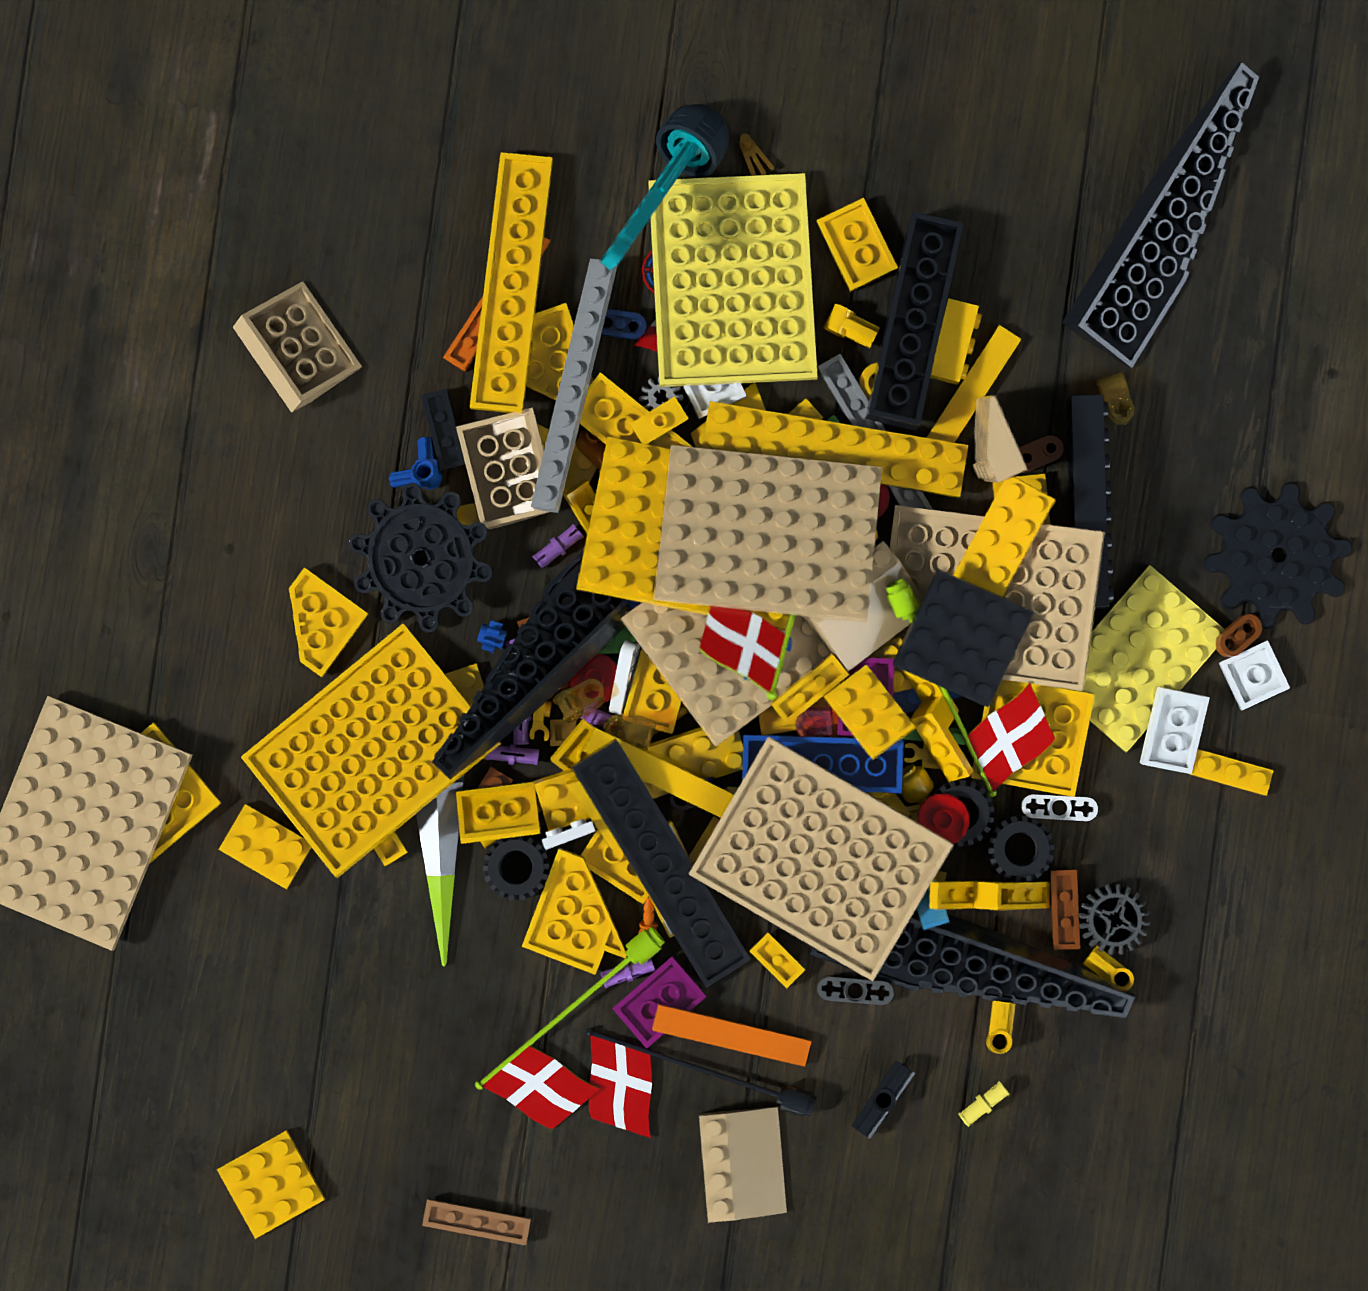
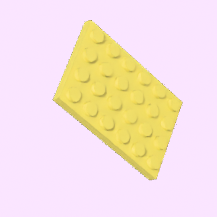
(1144, 643)

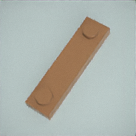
(476, 1221)

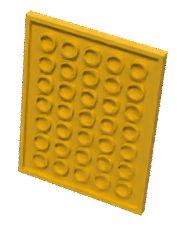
(627, 528)
(363, 751)

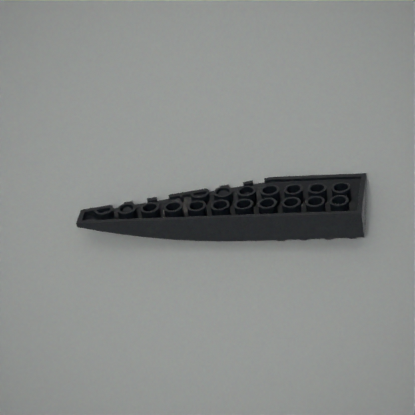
(1159, 237)
(548, 652)
(991, 965)

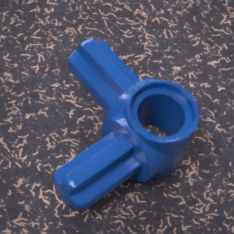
(424, 463)

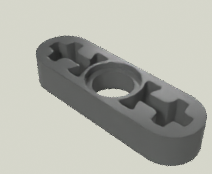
(835, 994)

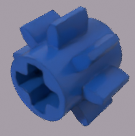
(492, 636)

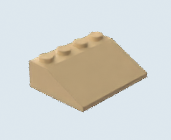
(296, 346)
(994, 445)
(503, 466)
(855, 640)
(742, 1164)

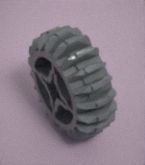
(1119, 908)

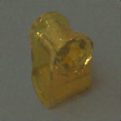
(1116, 393)
(578, 701)
(632, 730)

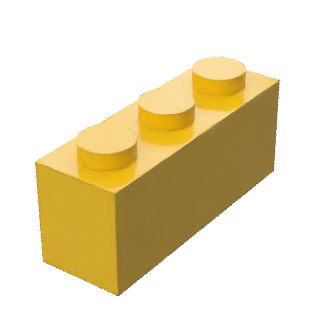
(955, 341)

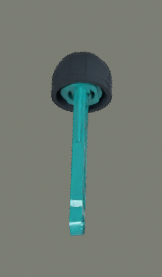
(691, 144)

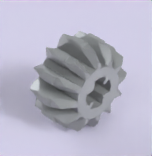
(657, 389)

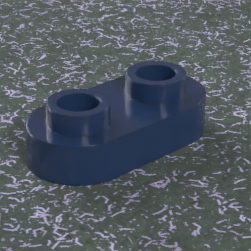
(621, 322)

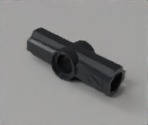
(873, 1114)

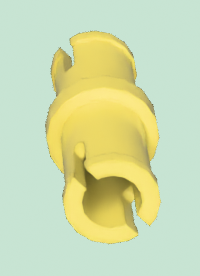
(983, 1103)

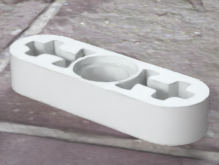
(624, 676)
(1078, 816)

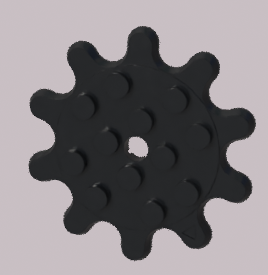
(393, 561)
(1249, 561)

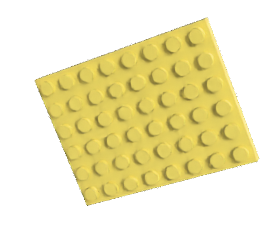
(733, 281)

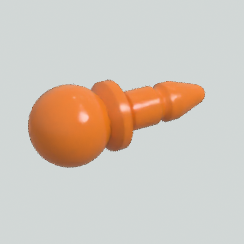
(648, 916)

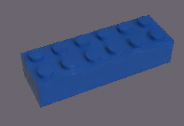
(841, 757)

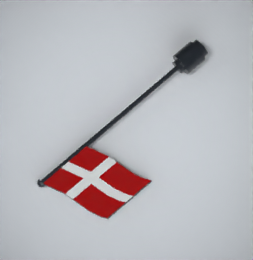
(626, 1084)

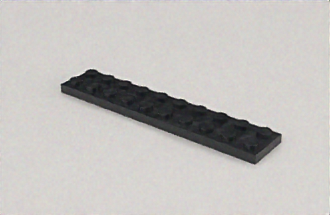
(660, 862)

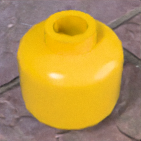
(916, 784)

